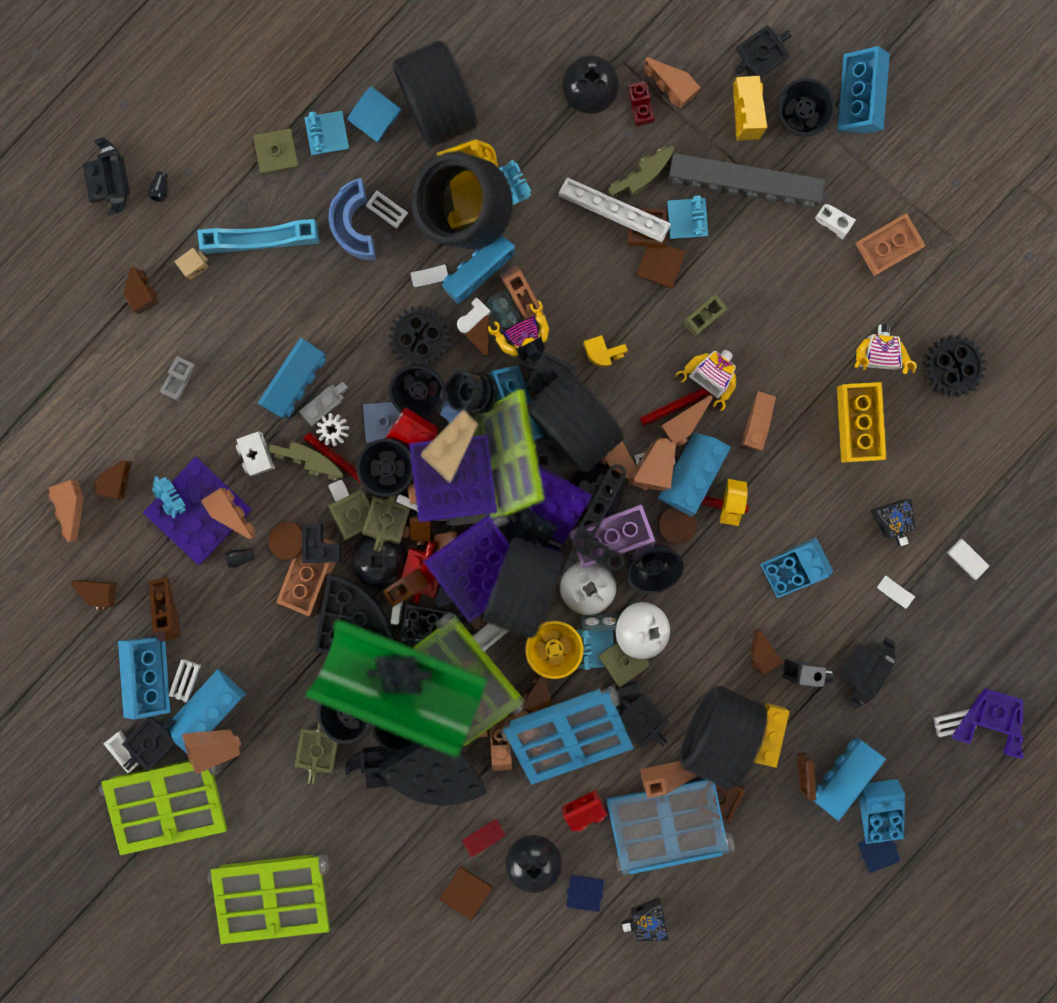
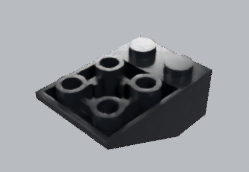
(420, 622)

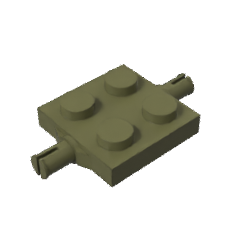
(385, 521)
(315, 752)

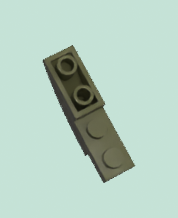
(648, 171)
(315, 461)

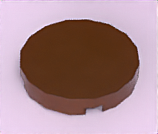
(676, 526)
(286, 540)

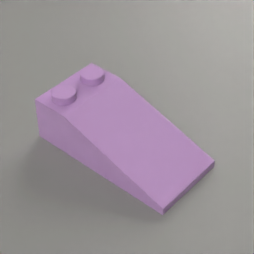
(619, 531)

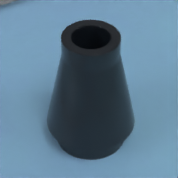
(158, 187)
(238, 557)

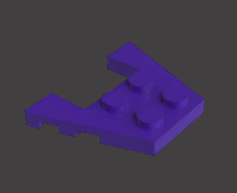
(997, 713)

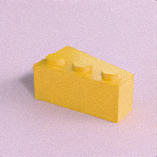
(749, 108)
(774, 735)

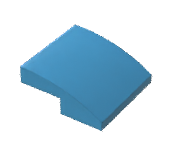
(374, 114)

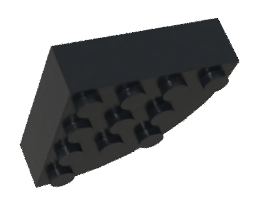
(350, 603)
(432, 776)

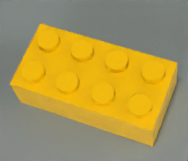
(861, 422)

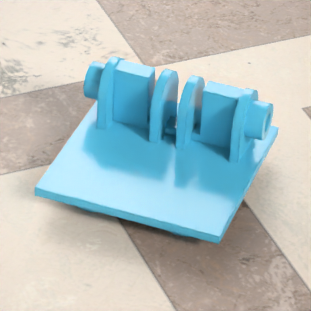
(326, 132)
(519, 190)
(687, 218)
(160, 490)
(593, 644)

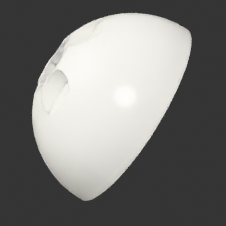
(577, 585)
(634, 630)

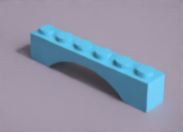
(231, 240)

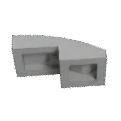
(178, 378)

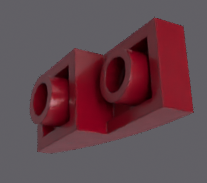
(640, 103)
(483, 838)

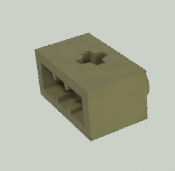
(705, 315)

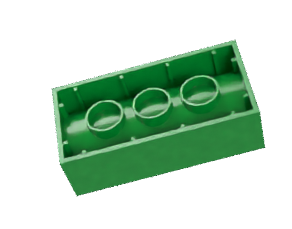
(434, 718)

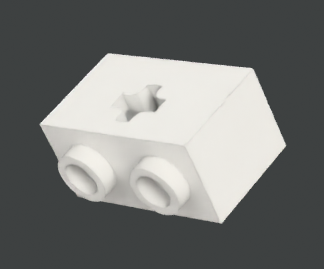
(263, 460)

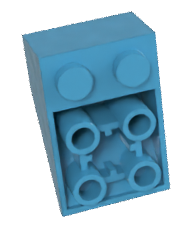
(797, 568)
(883, 811)

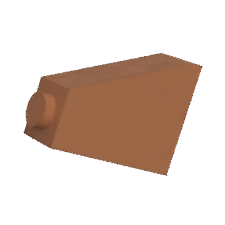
(655, 467)
(210, 748)

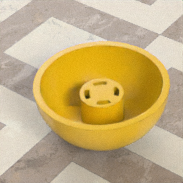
(557, 662)

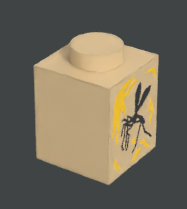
(192, 263)

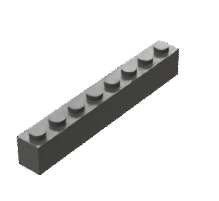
(745, 180)

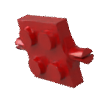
(416, 560)

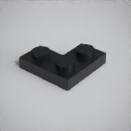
(315, 550)

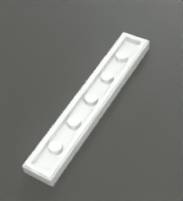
(614, 209)

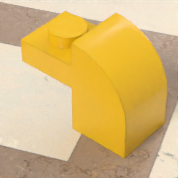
(598, 353)
(734, 502)

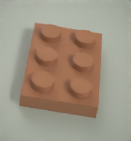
(890, 244)

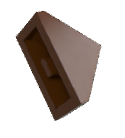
(479, 336)

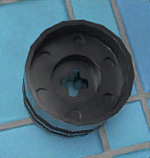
(471, 391)
(552, 451)

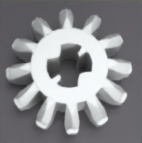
(330, 423)

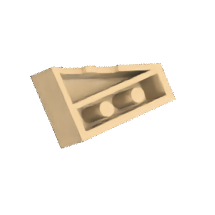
(449, 447)

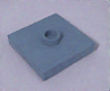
(379, 420)

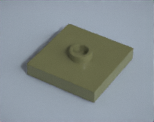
(276, 151)
(350, 513)
(620, 665)

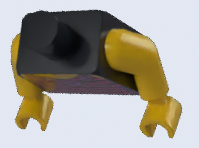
(524, 338)

